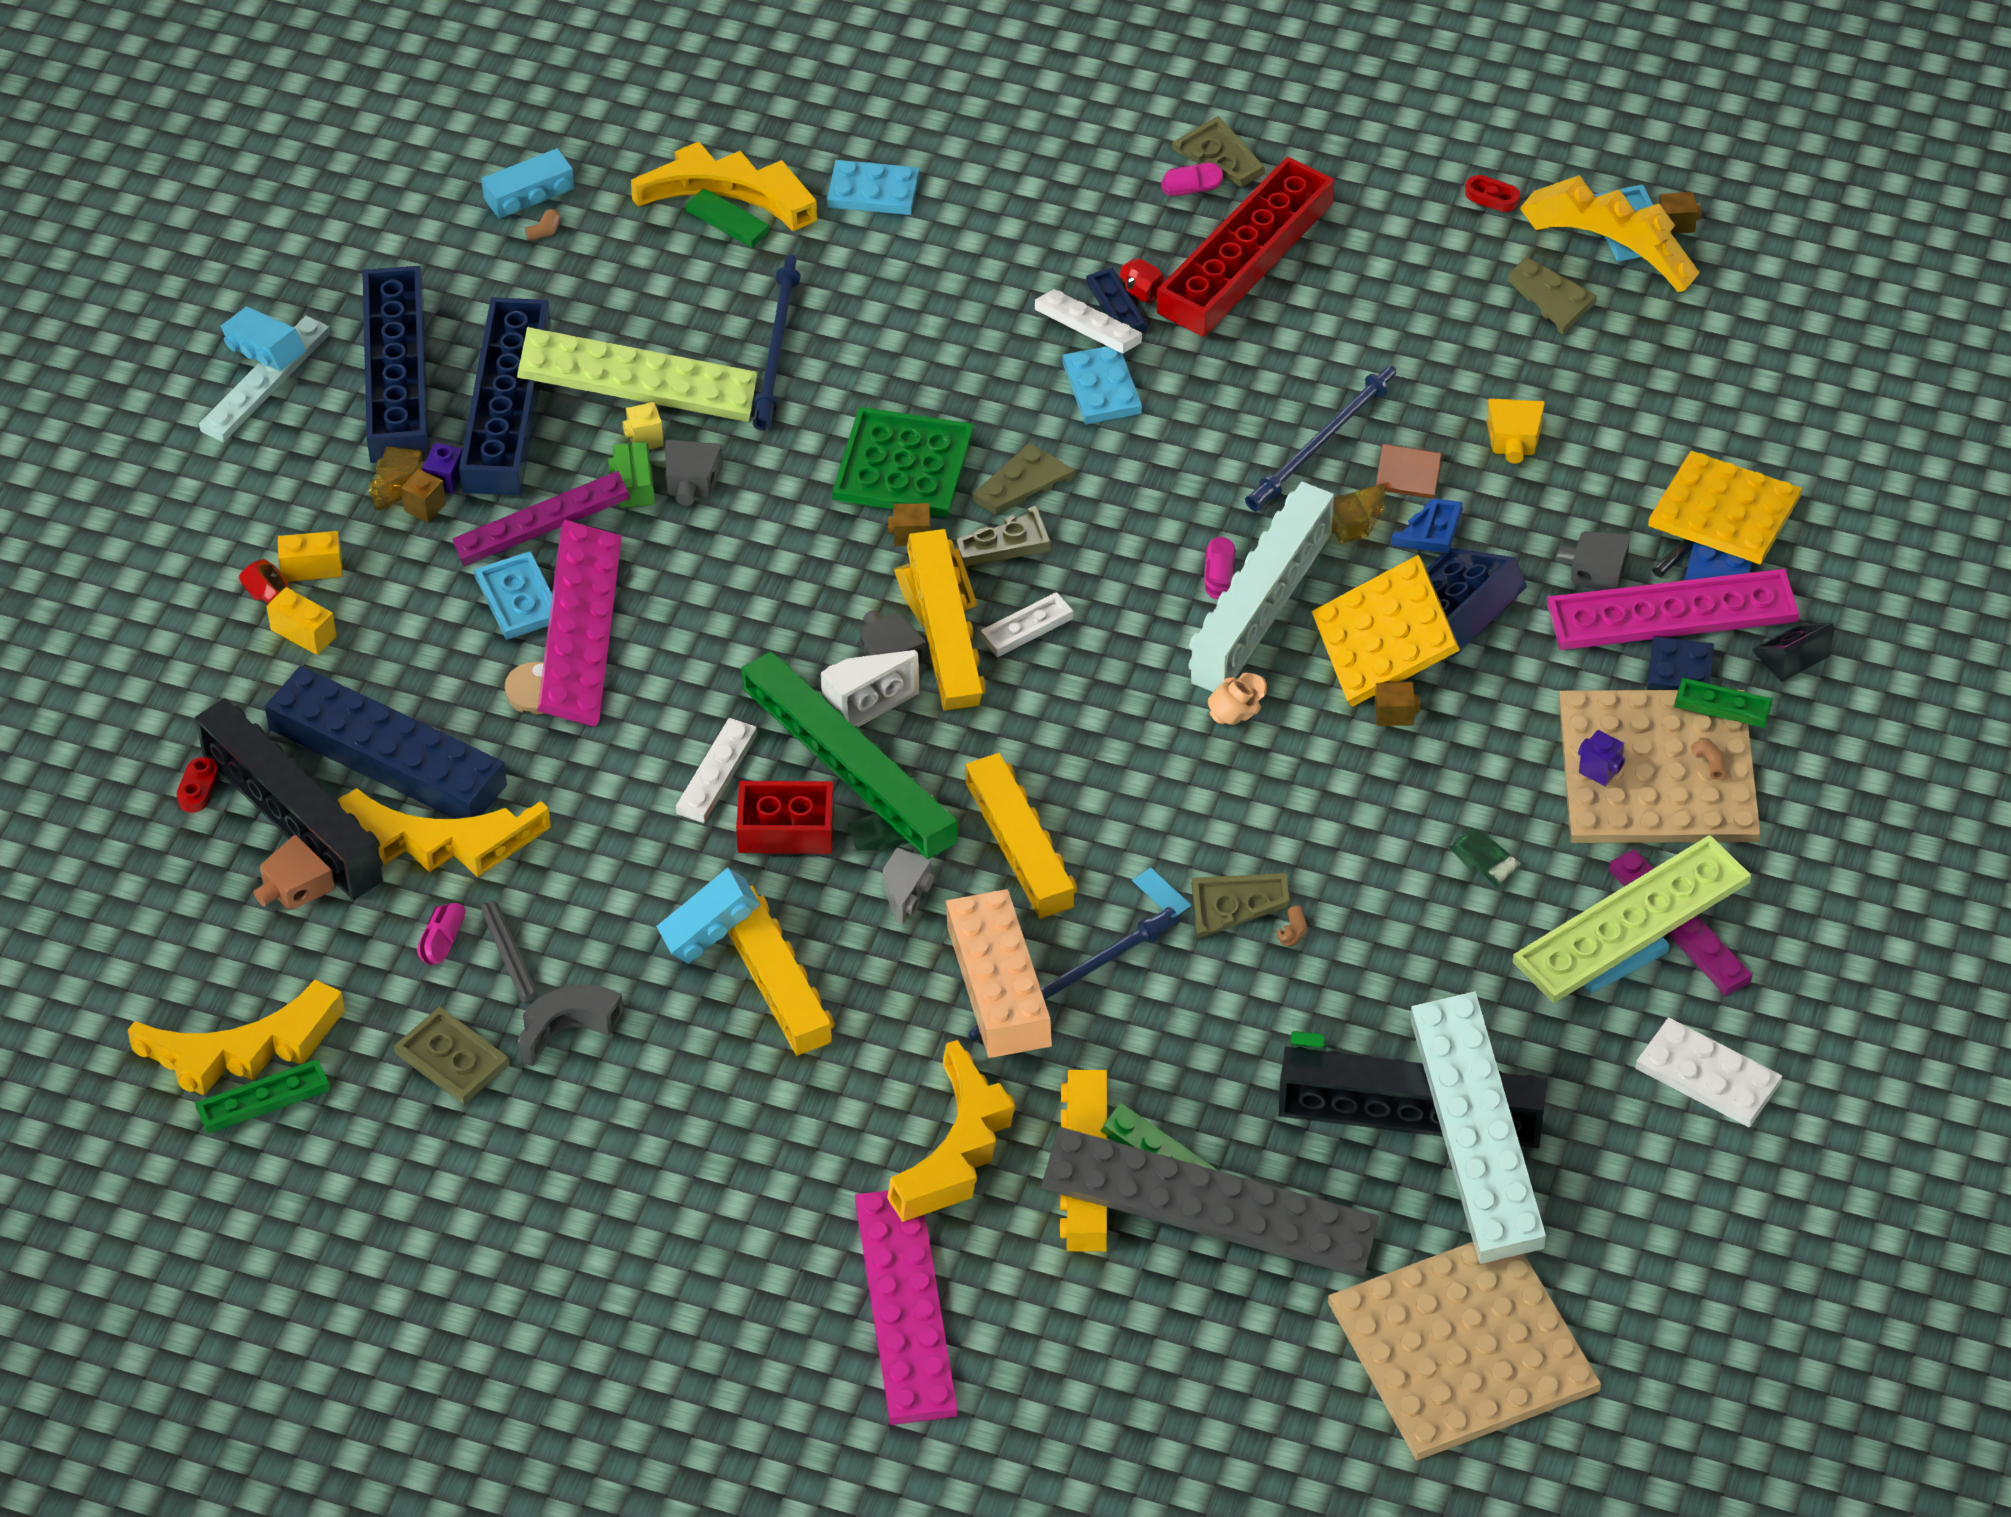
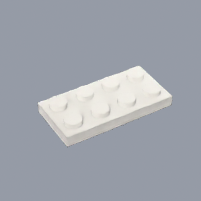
(1708, 1072)

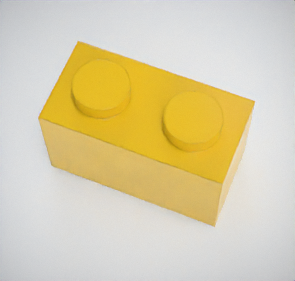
(310, 556)
(301, 621)

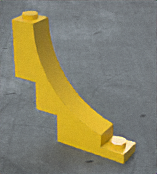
(474, 841)

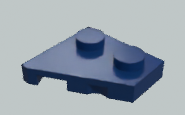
(1432, 527)
(1709, 562)

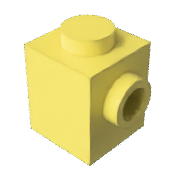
(644, 425)

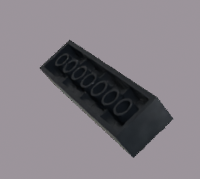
(289, 797)
(1388, 1094)

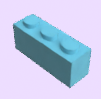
(528, 183)
(262, 338)
(708, 915)

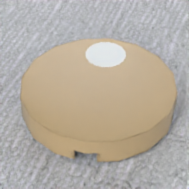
(523, 687)

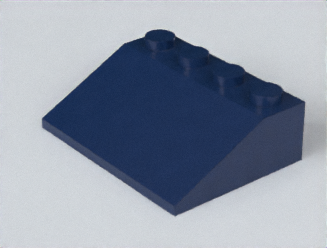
(1474, 589)

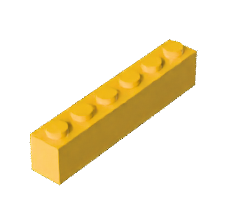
(945, 620)
(1020, 835)
(782, 980)
(1087, 1114)

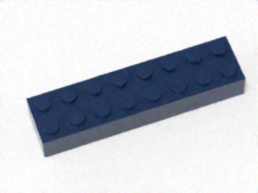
(395, 360)
(501, 402)
(385, 745)

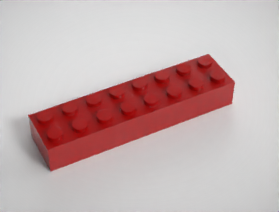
(1245, 246)

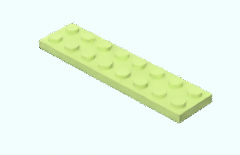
(637, 374)
(1631, 919)

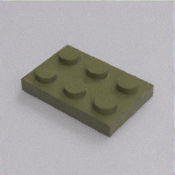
(451, 1055)

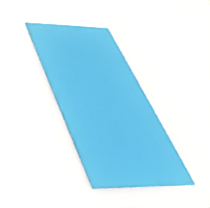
(1161, 891)

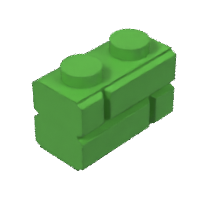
(635, 469)

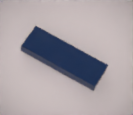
(1115, 299)

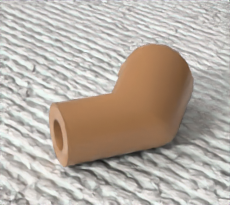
(546, 226)
(1707, 748)
(1296, 930)

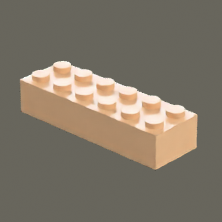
(998, 973)

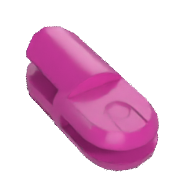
(1191, 179)
(1219, 566)
(440, 933)

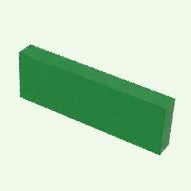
(727, 217)
(1723, 702)
(1308, 1040)

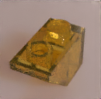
(392, 473)
(1357, 513)

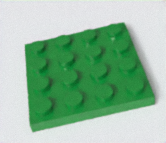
(903, 460)

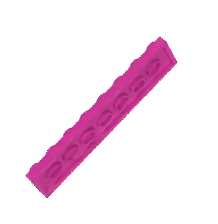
(1672, 609)
(579, 623)
(905, 1312)

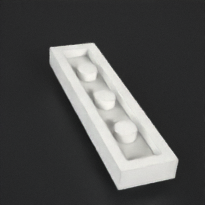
(1088, 321)
(716, 770)

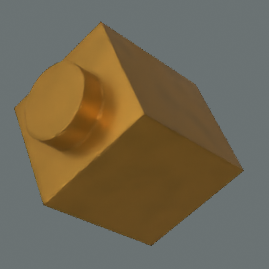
(1681, 210)
(423, 495)
(908, 520)
(1396, 704)

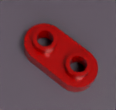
(1492, 193)
(201, 779)

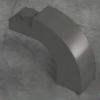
(568, 1008)

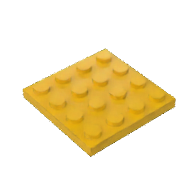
(1725, 507)
(1385, 630)

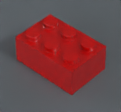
(785, 817)

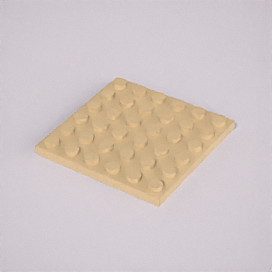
(1663, 787)
(1462, 1347)

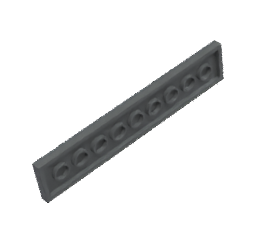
(1210, 1202)

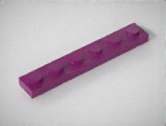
(540, 518)
(1693, 936)

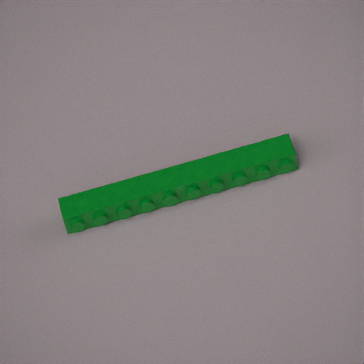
(850, 755)

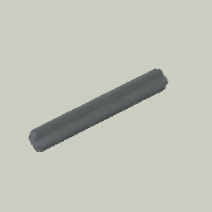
(509, 951)

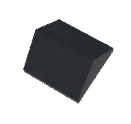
(1796, 649)

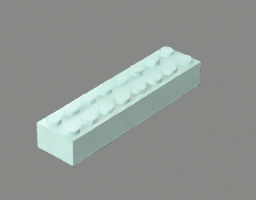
(1261, 587)
(1477, 1128)

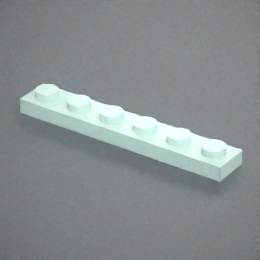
(259, 385)

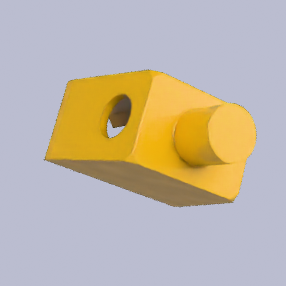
(1514, 427)

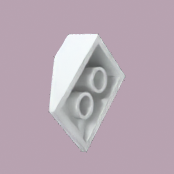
(871, 684)

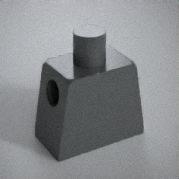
(692, 469)
(1597, 559)
(890, 636)

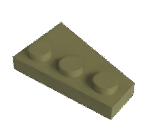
(1219, 145)
(1553, 294)
(1021, 477)
(1010, 540)
(1235, 900)

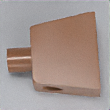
(293, 876)

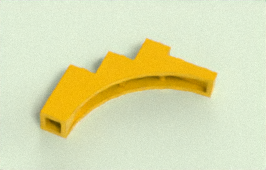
(734, 177)
(1611, 215)
(246, 1050)
(949, 1171)

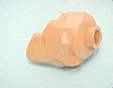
(1237, 698)

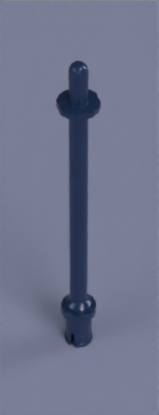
(766, 402)
(1271, 485)
(1147, 931)

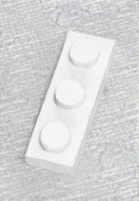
(1026, 624)

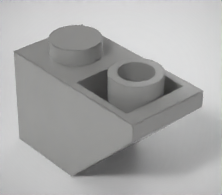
(905, 881)

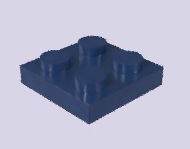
(1676, 660)

